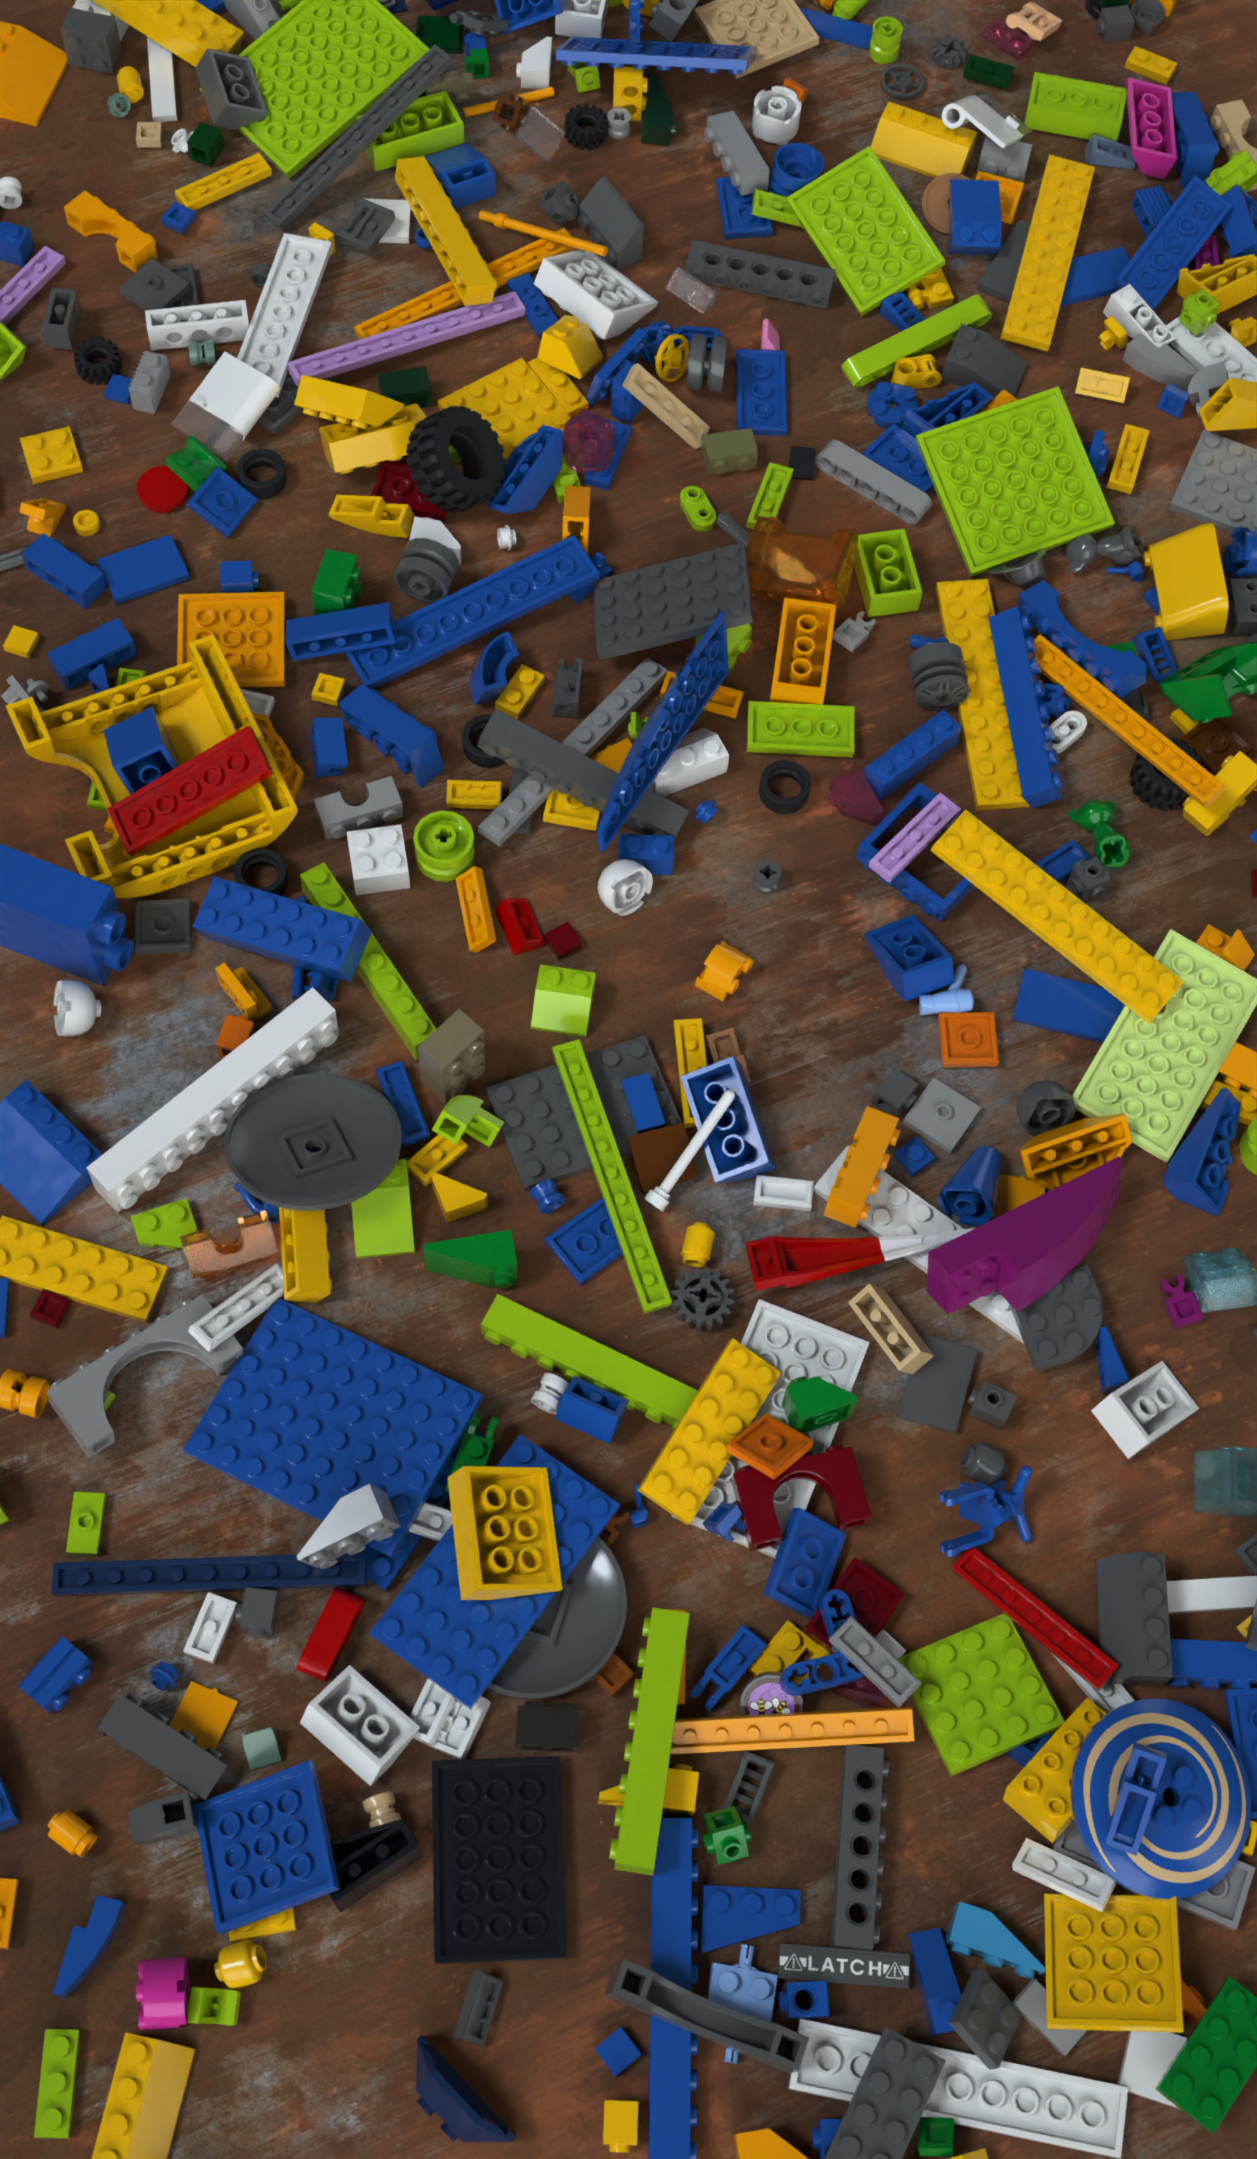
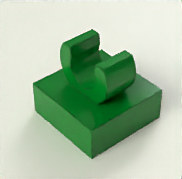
(936, 2137)

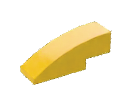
(373, 515)

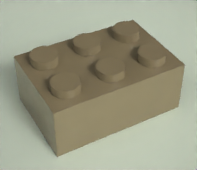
(452, 1056)

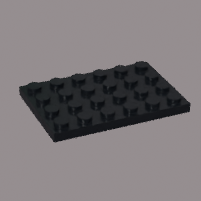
(498, 1860)

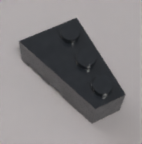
(371, 1859)

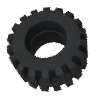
(1155, 788)

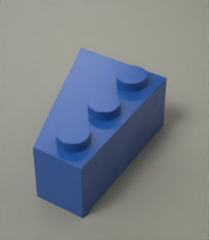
(954, 407)

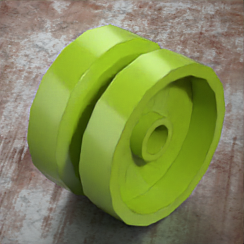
(443, 845)

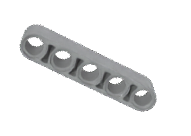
(873, 482)

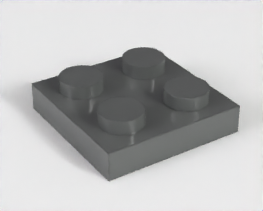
(985, 2019)

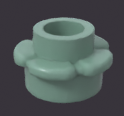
(124, 102)

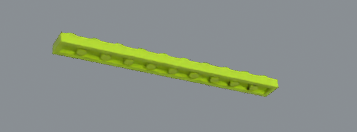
(611, 1177)

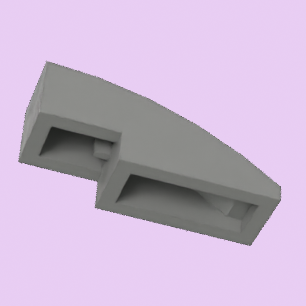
(1159, 363)

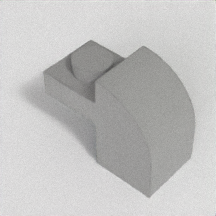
(1206, 383)

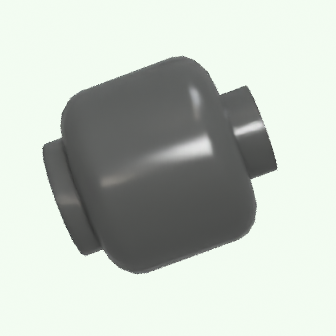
(983, 1463)

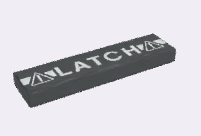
(843, 1966)

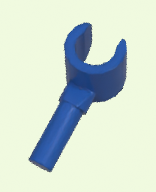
(1134, 570)
(638, 1516)

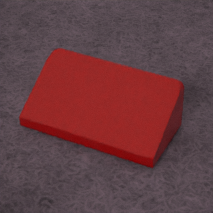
(519, 925)

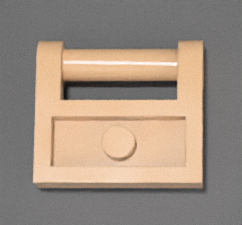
(1039, 21)

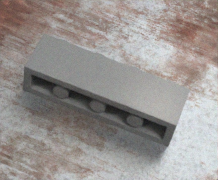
(737, 153)

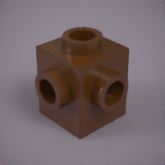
(504, 111)

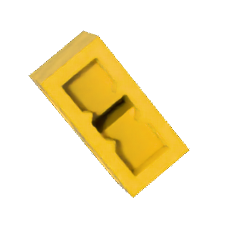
(628, 91)

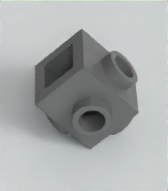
(560, 203)
(1089, 879)

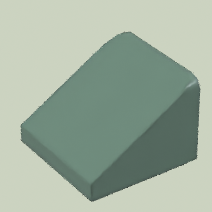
(261, 1748)

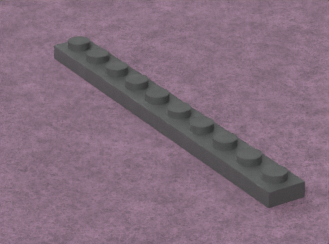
(358, 137)

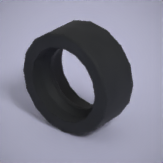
(258, 458)
(473, 754)
(790, 770)
(266, 857)

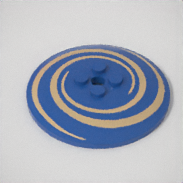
(1183, 1844)

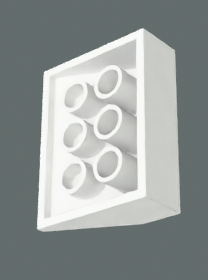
(593, 292)

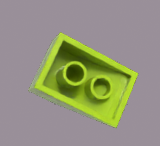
(385, 1217)

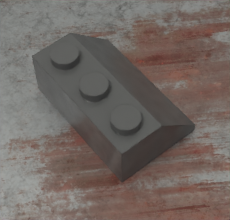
(230, 89)
(612, 224)

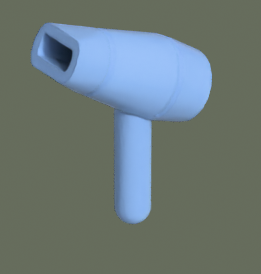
(949, 1001)

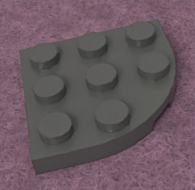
(1062, 1320)

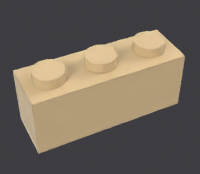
(891, 1329)

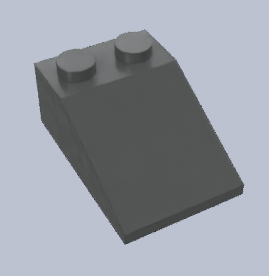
(982, 360)

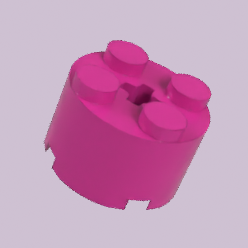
(162, 1993)

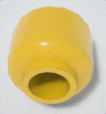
(240, 1964)

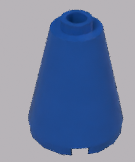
(1241, 555)
(973, 1188)

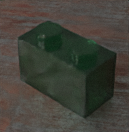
(406, 386)

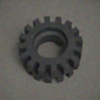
(582, 136)
(97, 349)

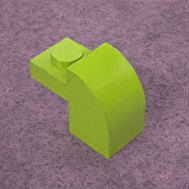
(465, 1115)

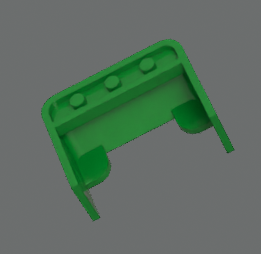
(1208, 682)

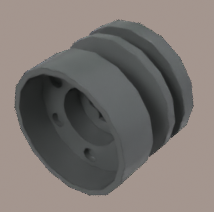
(938, 676)

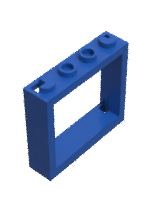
(904, 882)

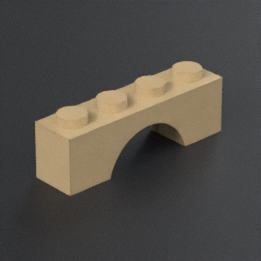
(1230, 124)

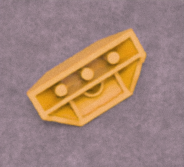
(1074, 1149)

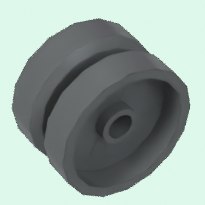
(706, 363)
(425, 570)

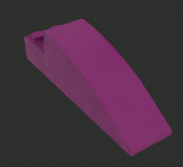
(1027, 1247)

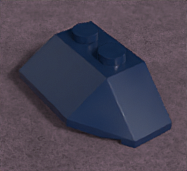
(455, 2101)

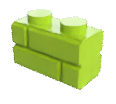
(1239, 171)

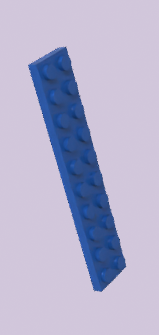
(476, 611)

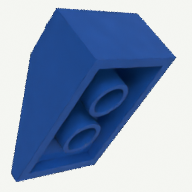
(974, 217)
(911, 957)

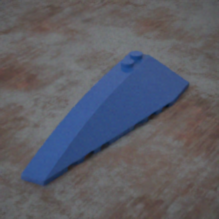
(667, 727)

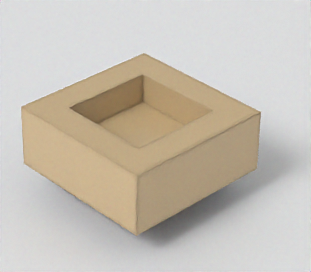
(149, 134)

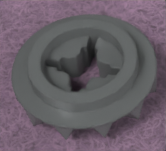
(951, 59)

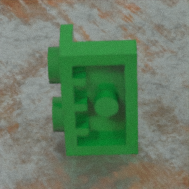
(194, 463)

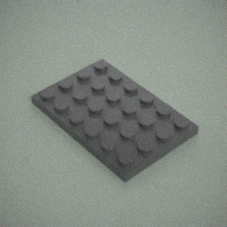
(671, 600)
(541, 1123)

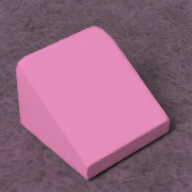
(769, 337)

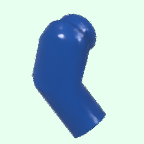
(918, 641)

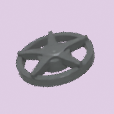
(902, 81)

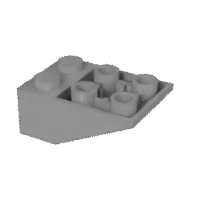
(349, 1526)

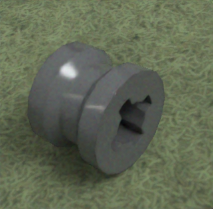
(761, 879)

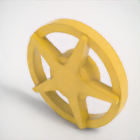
(672, 357)

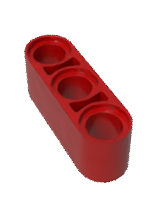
(330, 1634)

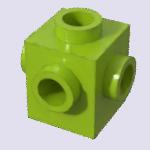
(1199, 312)

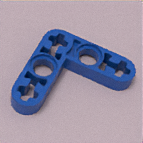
(836, 1661)

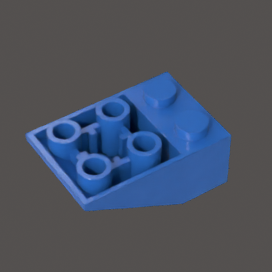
(463, 174)

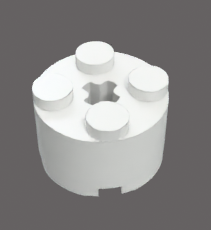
(776, 115)

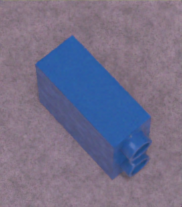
(61, 918)

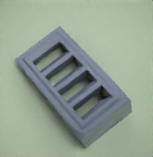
(1102, 153)

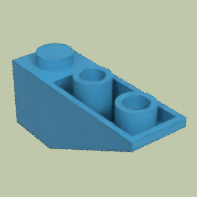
(984, 1935)

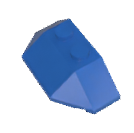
(529, 471)

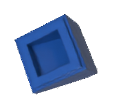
(98, 679)

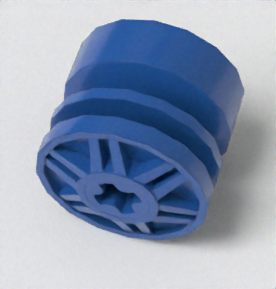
(794, 168)

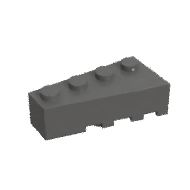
(162, 1746)

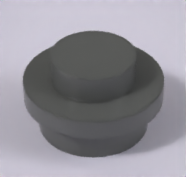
(258, 274)

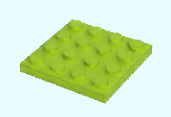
(981, 1694)

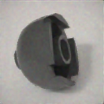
(1045, 1107)

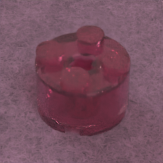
(588, 442)

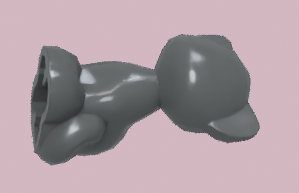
(1119, 548)

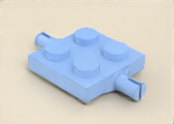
(742, 1990)

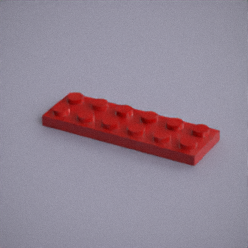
(190, 791)

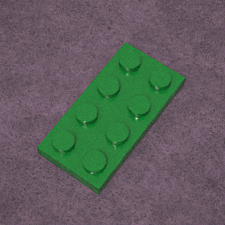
(1215, 2057)

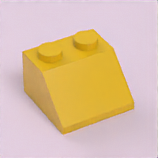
(570, 347)

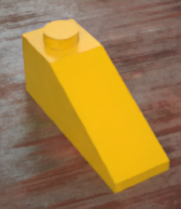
(679, 1792)

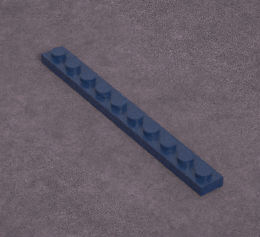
(203, 1575)

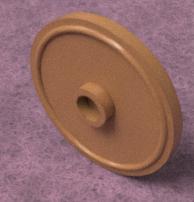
(936, 201)

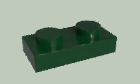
(988, 72)

